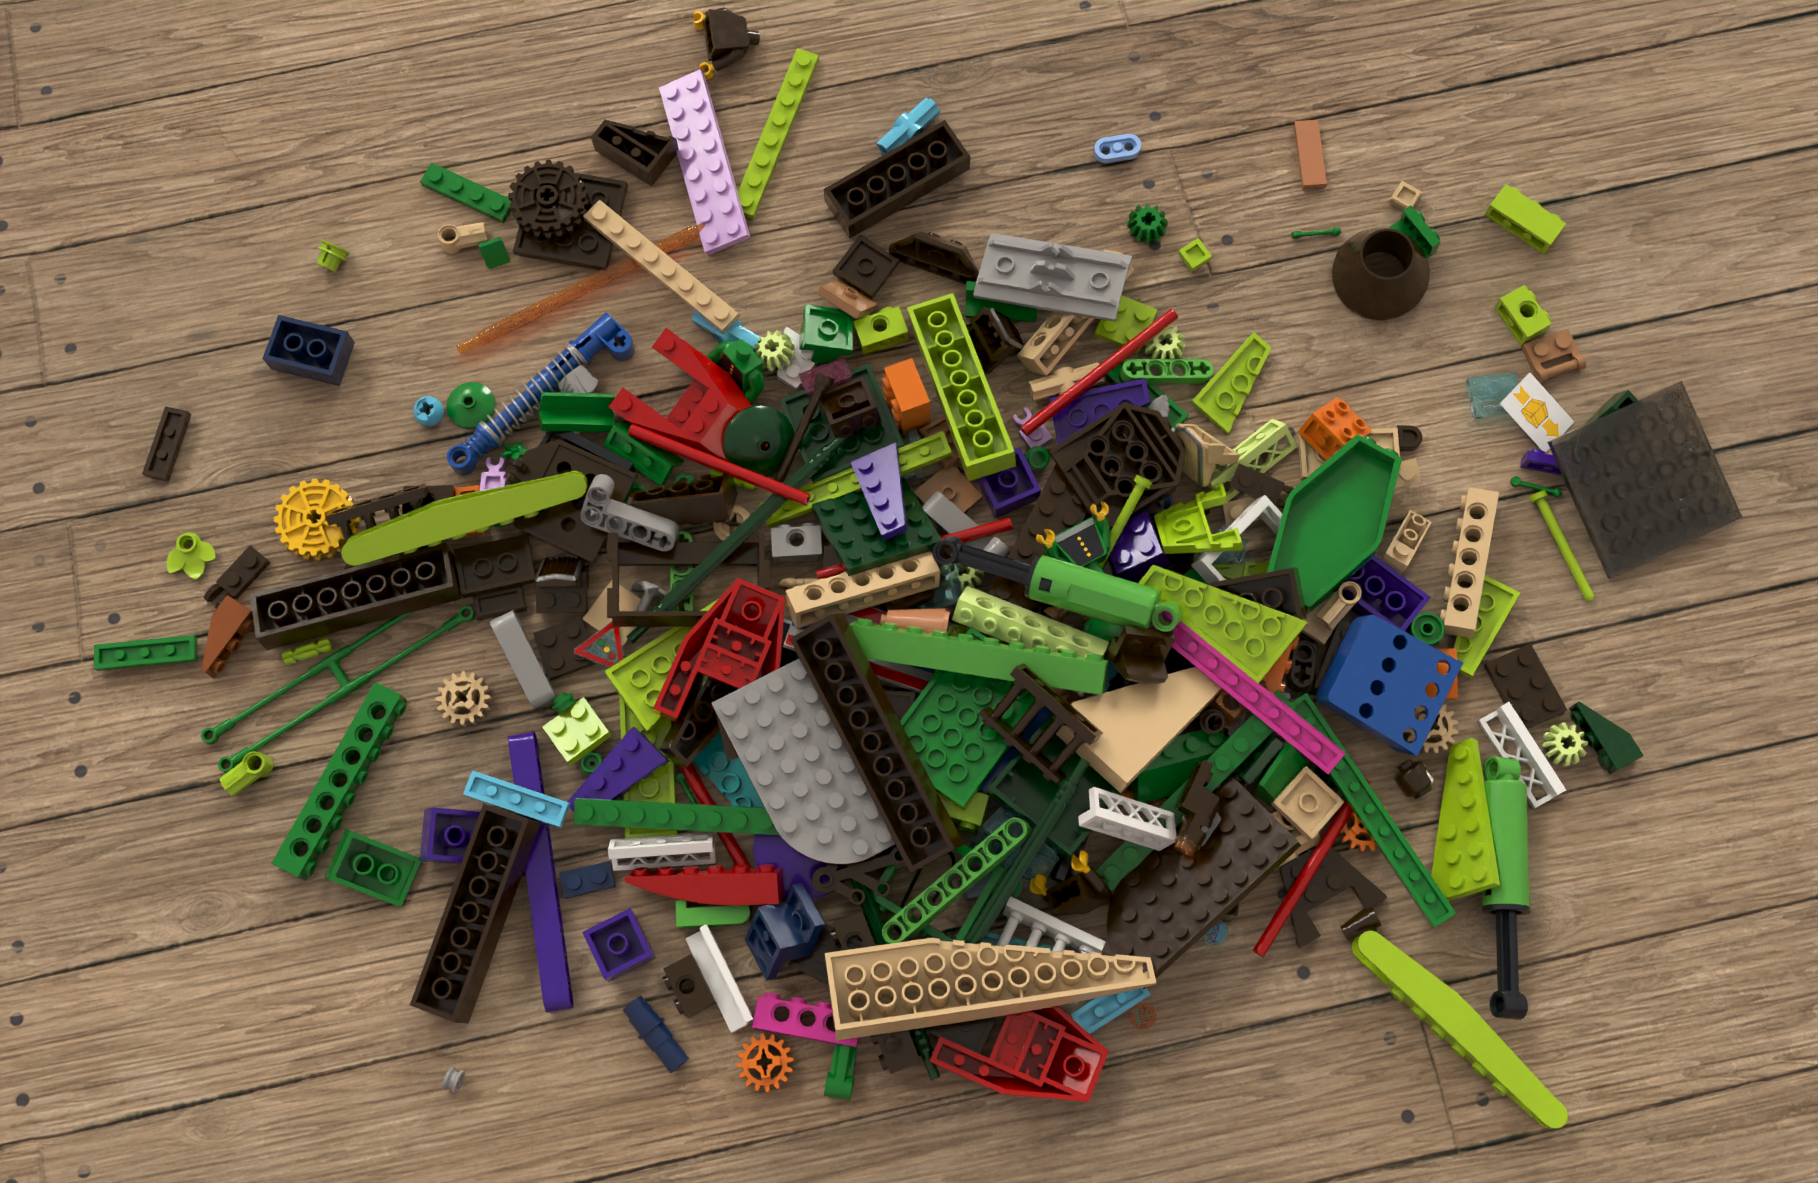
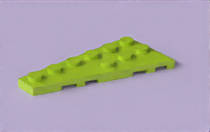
(1236, 627)
(643, 673)
(1464, 841)

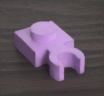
(1038, 438)
(494, 477)

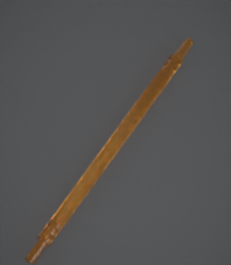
(574, 291)

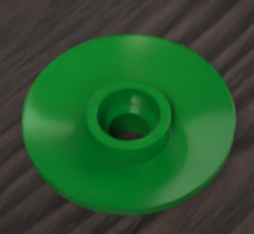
(470, 415)

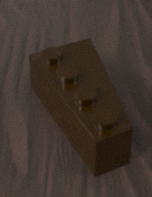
(689, 502)
(696, 723)

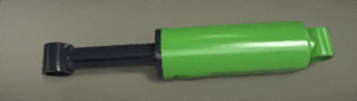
(1070, 586)
(1509, 829)

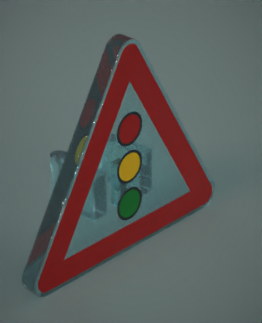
(602, 647)

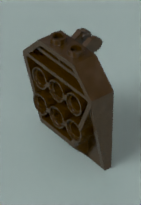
(1146, 435)
(548, 461)

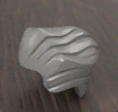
(578, 381)

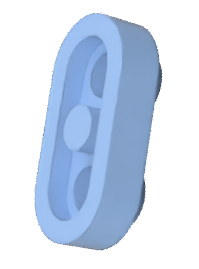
(1116, 147)

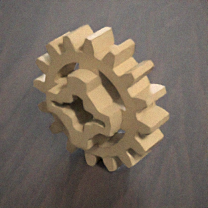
(457, 706)
(1438, 732)

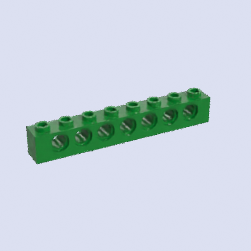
(327, 786)

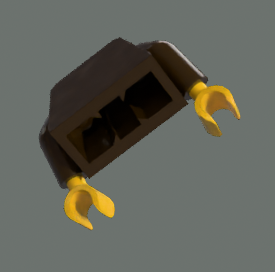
(725, 38)
(1076, 894)

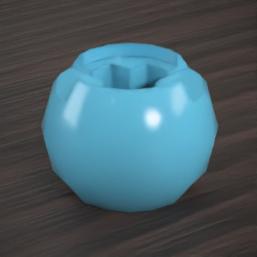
(420, 411)

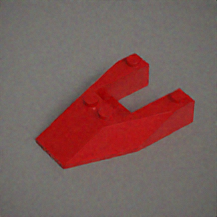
(702, 410)
(730, 644)
(1034, 1056)

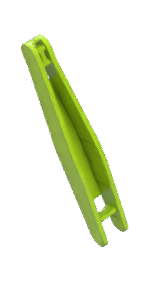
(460, 515)
(1460, 1026)

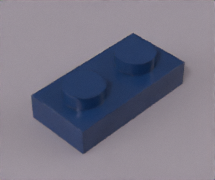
(587, 879)

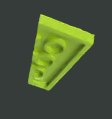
(1229, 387)
(1494, 609)

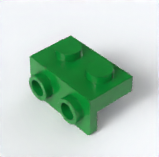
(1414, 225)

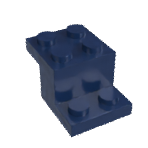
(784, 931)

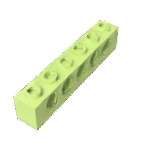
(1021, 625)

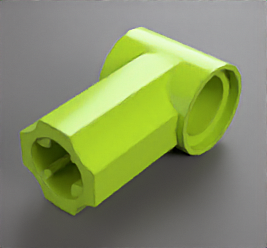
(245, 773)

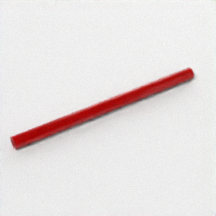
(1099, 372)
(719, 465)
(965, 535)
(704, 798)
(1303, 879)

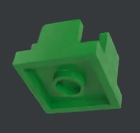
(826, 333)

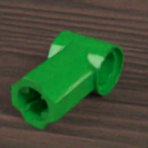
(840, 1078)

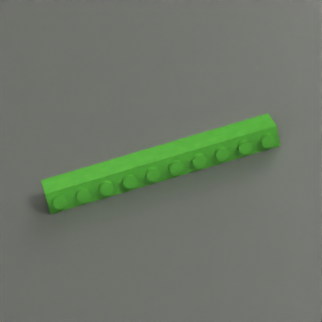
(978, 657)

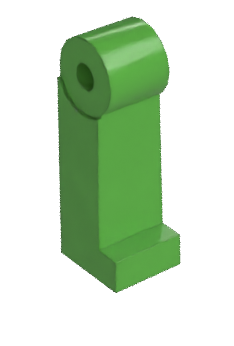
(712, 916)

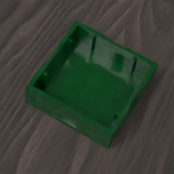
(1027, 794)

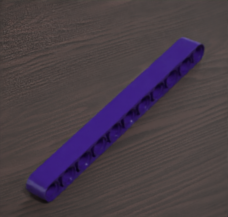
(543, 885)

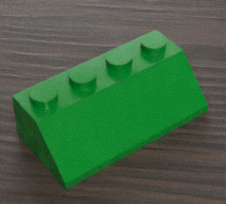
(1175, 765)

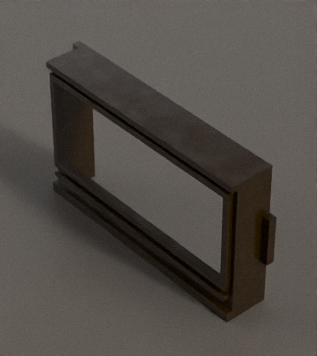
(680, 555)

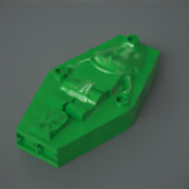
(1336, 518)

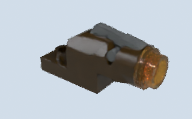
(1200, 811)

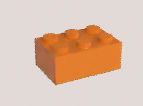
(906, 396)

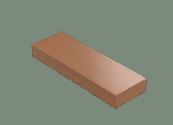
(1310, 154)

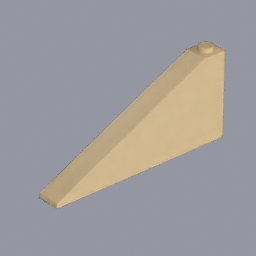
(1140, 722)

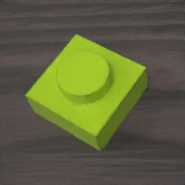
(1195, 255)

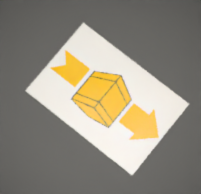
(1536, 412)

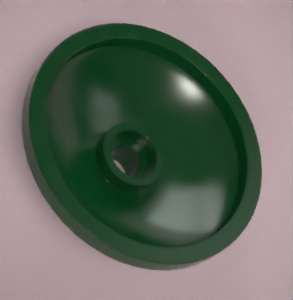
(749, 430)

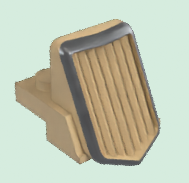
(1202, 453)

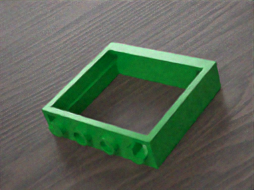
(929, 931)

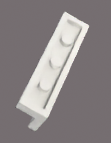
(1529, 750)
(1130, 827)
(662, 847)
(720, 979)

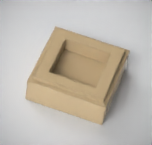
(1405, 196)

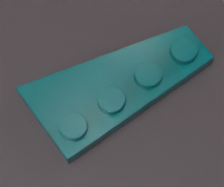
(728, 776)

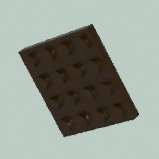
(585, 245)

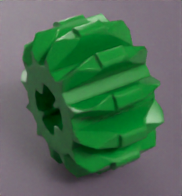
(1147, 215)

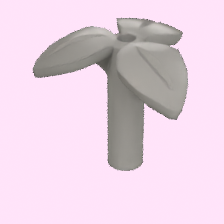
(651, 590)

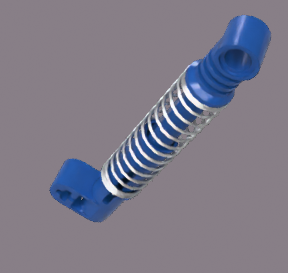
(576, 353)

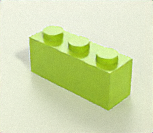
(1525, 218)

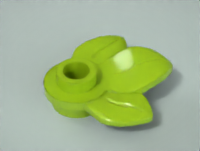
(191, 559)

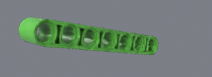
(944, 883)

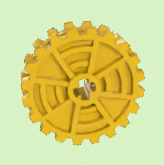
(299, 512)

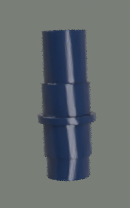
(655, 1034)

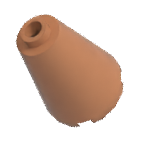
(925, 618)

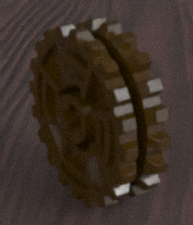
(548, 199)

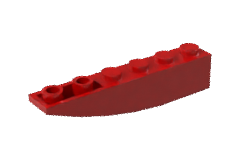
(715, 884)

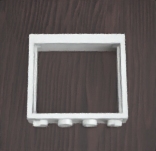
(1260, 507)

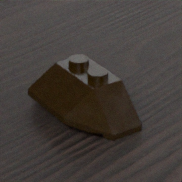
(936, 256)

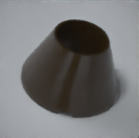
(1375, 295)

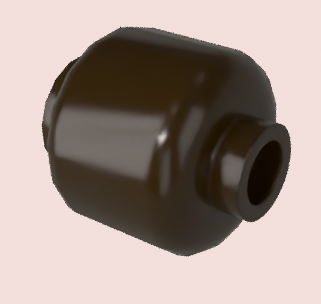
(1414, 779)

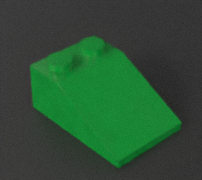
(373, 868)

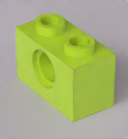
(1523, 328)
(872, 340)

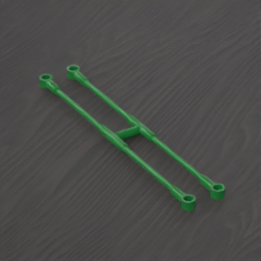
(346, 686)

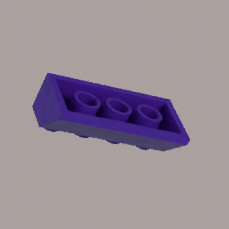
(1386, 594)

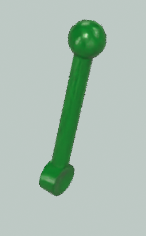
(1336, 231)
(1516, 481)
(681, 780)

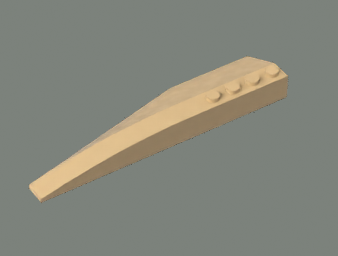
(957, 982)

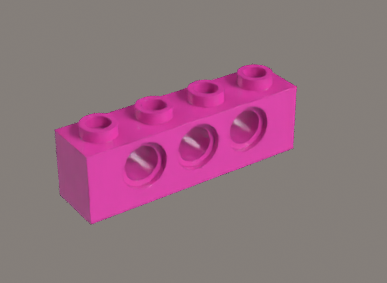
(766, 1021)

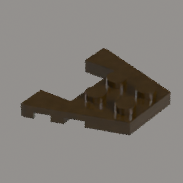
(1330, 879)

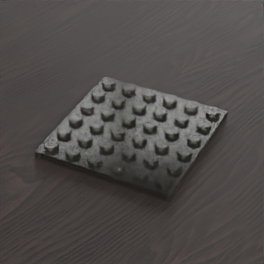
(1644, 479)

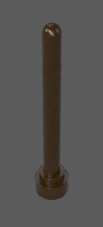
(821, 385)

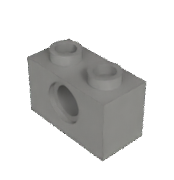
(809, 551)

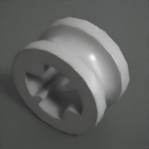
(453, 1080)

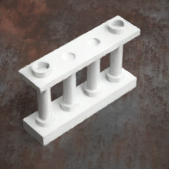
(1045, 924)

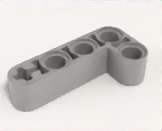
(952, 519)
(657, 531)
(523, 659)

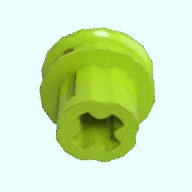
(331, 255)

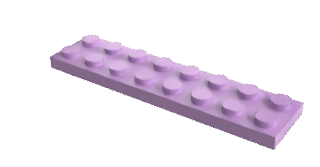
(704, 162)

